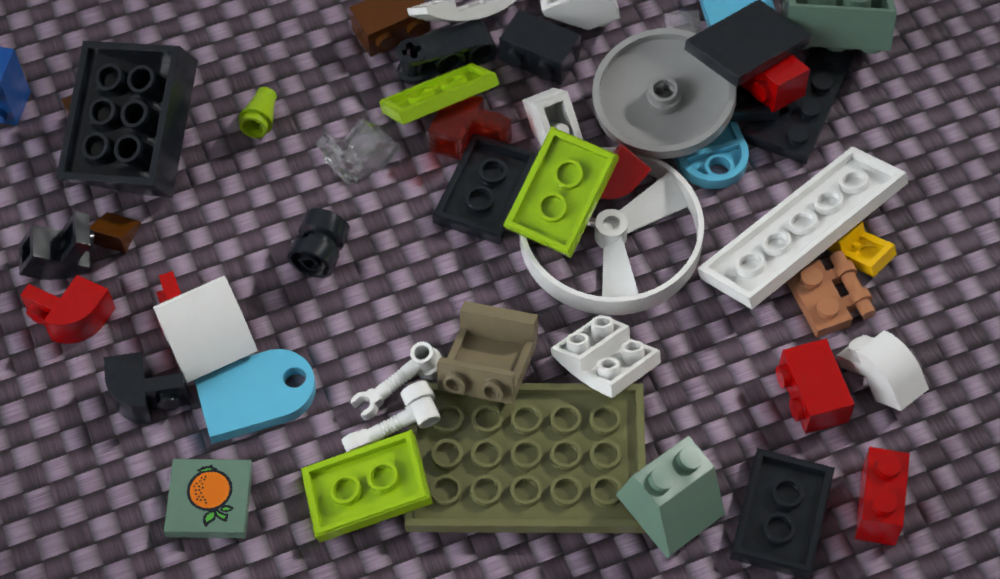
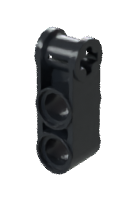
(445, 51)

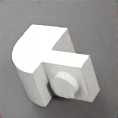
(888, 367)

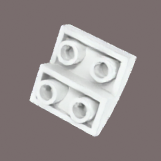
(205, 328)
(605, 355)

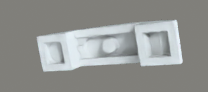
(448, 12)

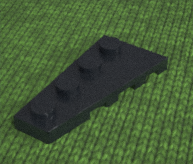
(804, 119)

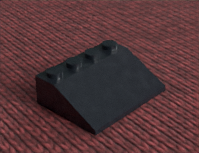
(128, 117)

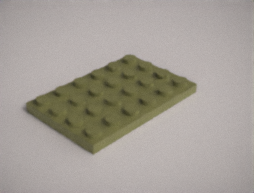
(531, 464)

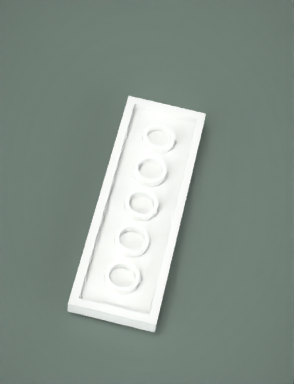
(802, 227)

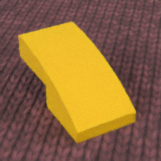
(866, 250)

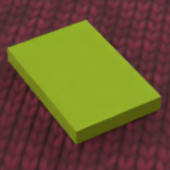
(438, 93)
(561, 191)
(366, 486)

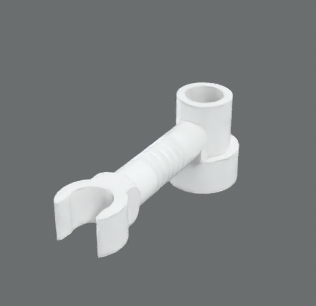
(424, 368)
(419, 408)

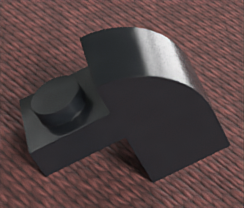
(57, 253)
(137, 393)

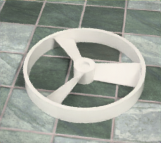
(611, 226)

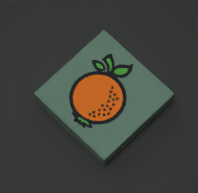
(208, 498)

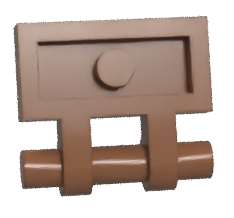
(820, 300)

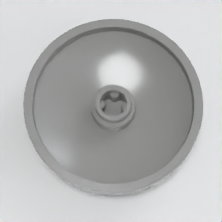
(660, 96)

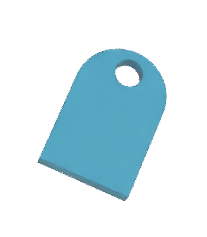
(726, 150)
(254, 394)

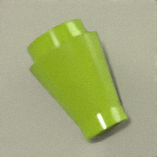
(258, 114)

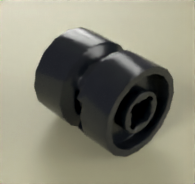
(318, 243)

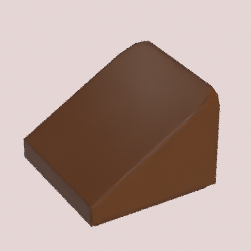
(114, 231)

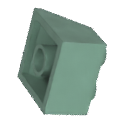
(674, 496)

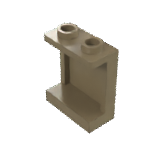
(489, 353)

